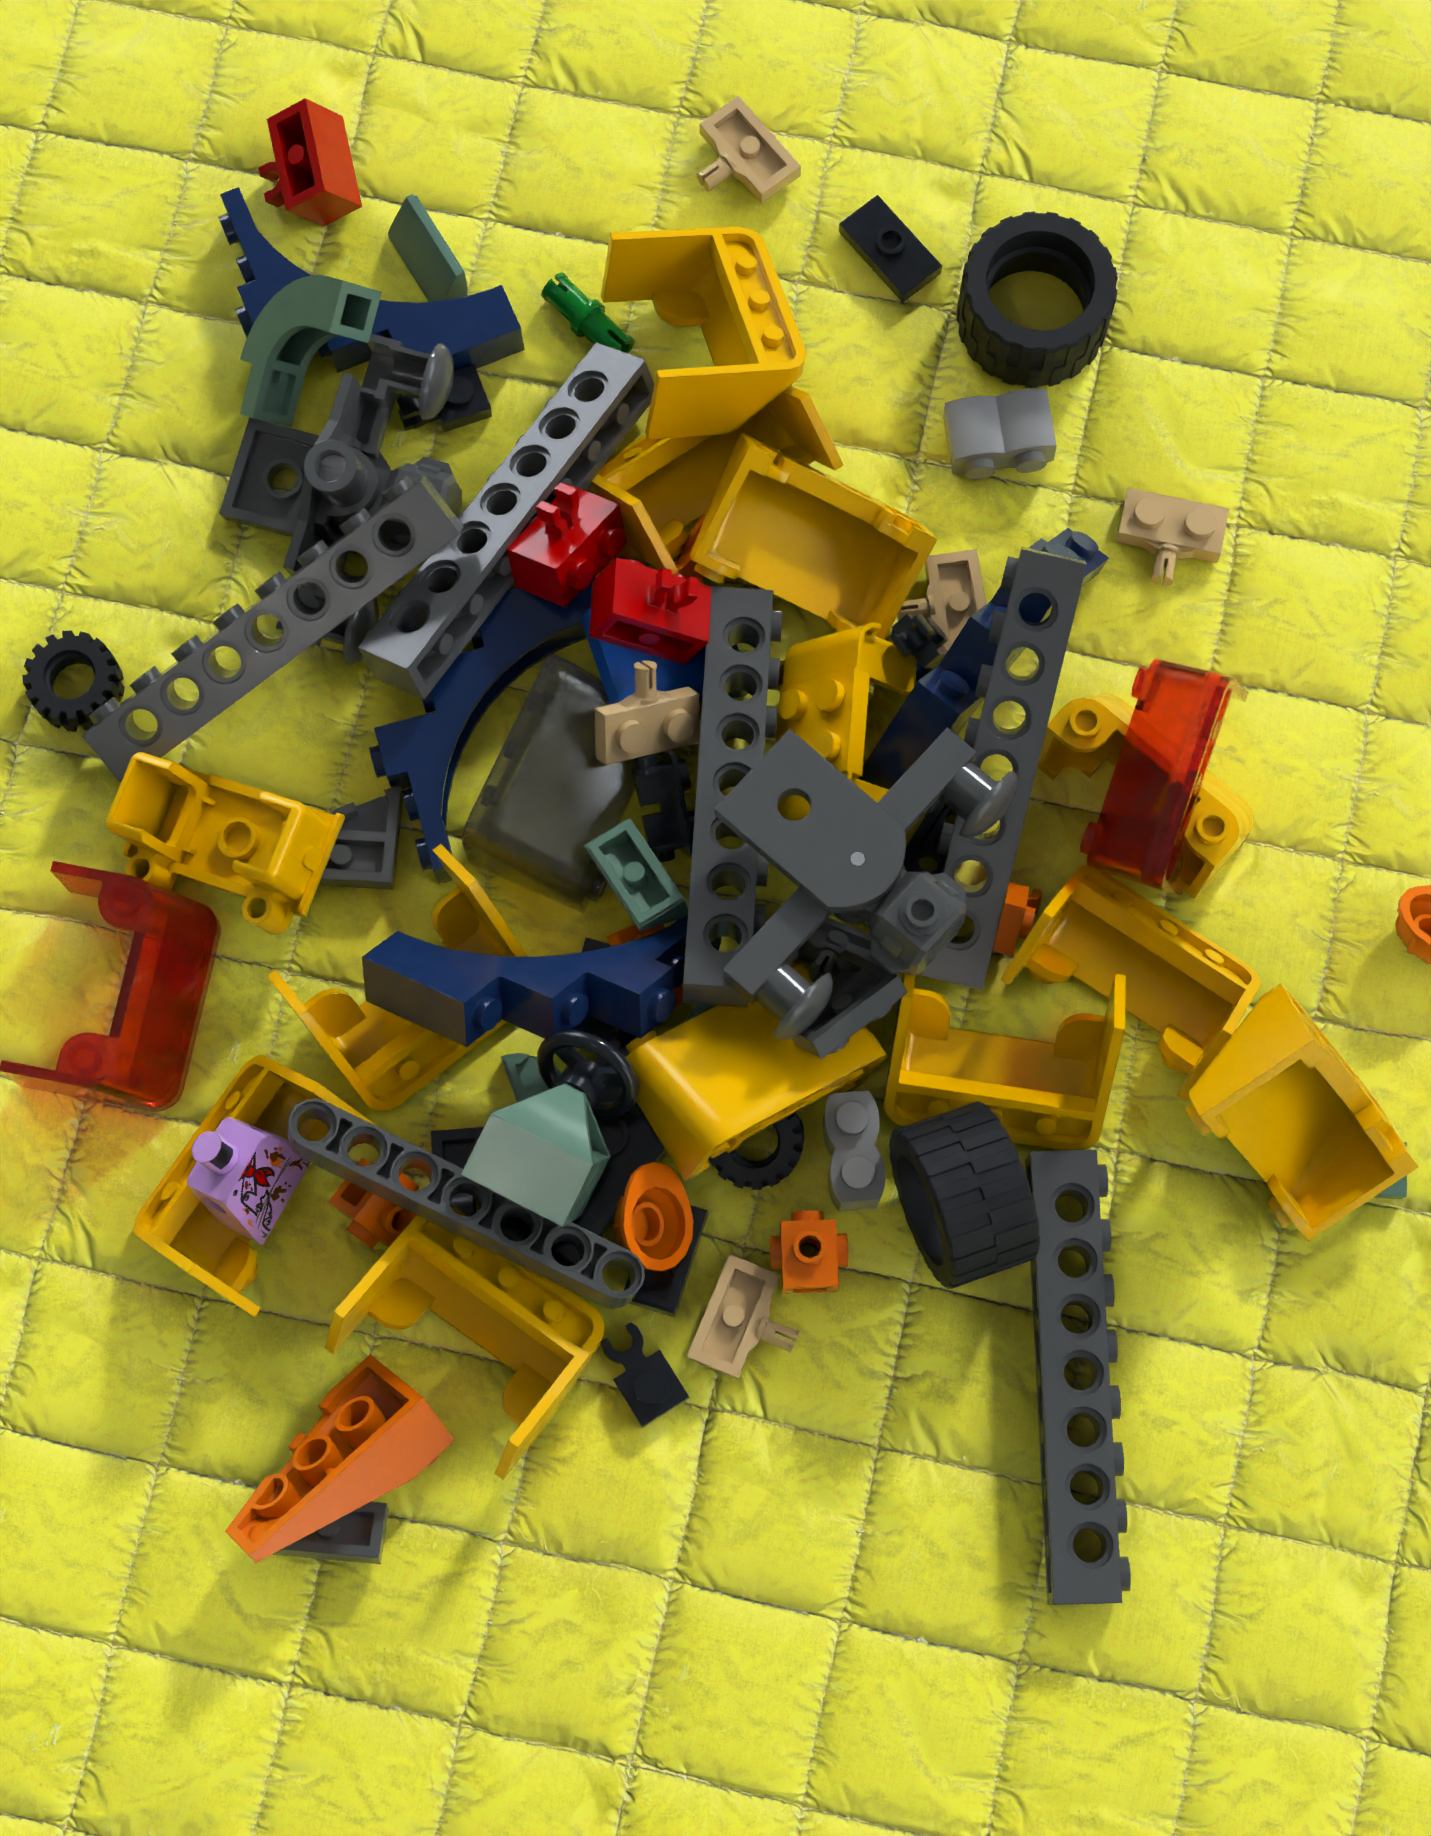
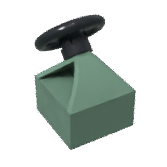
(550, 1145)

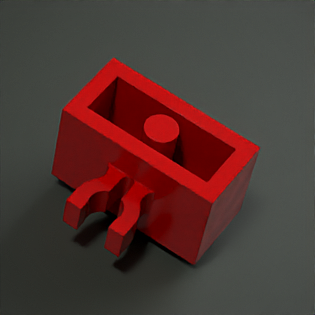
(311, 164)
(566, 544)
(650, 610)

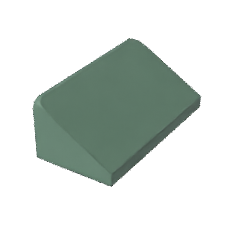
(426, 253)
(637, 876)

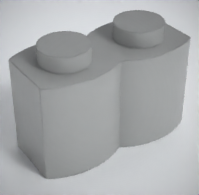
(1000, 433)
(856, 1165)

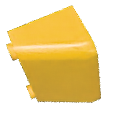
(810, 539)
(1094, 730)
(729, 1079)
(1298, 1116)

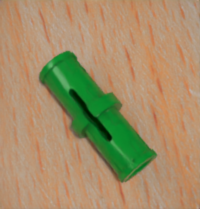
(585, 315)

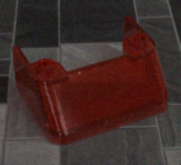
(1159, 772)
(158, 1003)

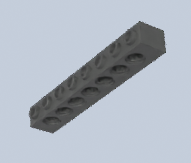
(431, 527)
(473, 572)
(1060, 580)
(735, 618)
(1067, 1577)

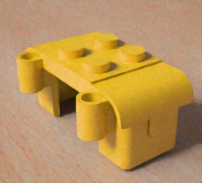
(826, 699)
(222, 838)

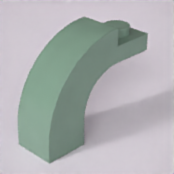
(291, 333)

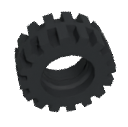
(55, 658)
(769, 1170)

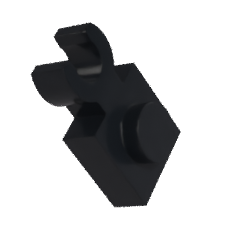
(648, 1382)

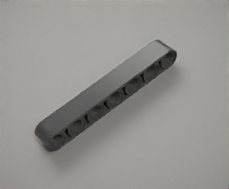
(446, 1181)

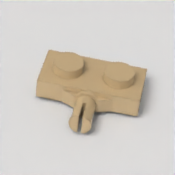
(746, 152)
(1171, 529)
(952, 592)
(646, 720)
(738, 1318)

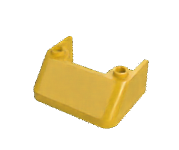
(734, 294)
(674, 479)
(1172, 973)
(381, 1051)
(1036, 1088)
(180, 1224)
(499, 1305)

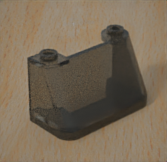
(551, 792)

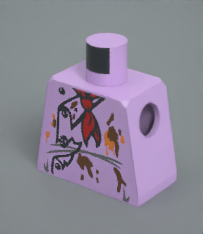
(245, 1176)

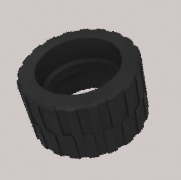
(1042, 245)
(964, 1194)

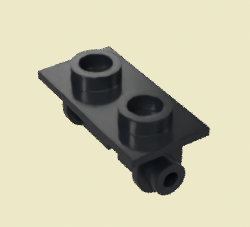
(665, 784)

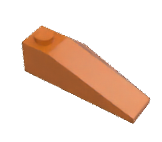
(363, 1446)

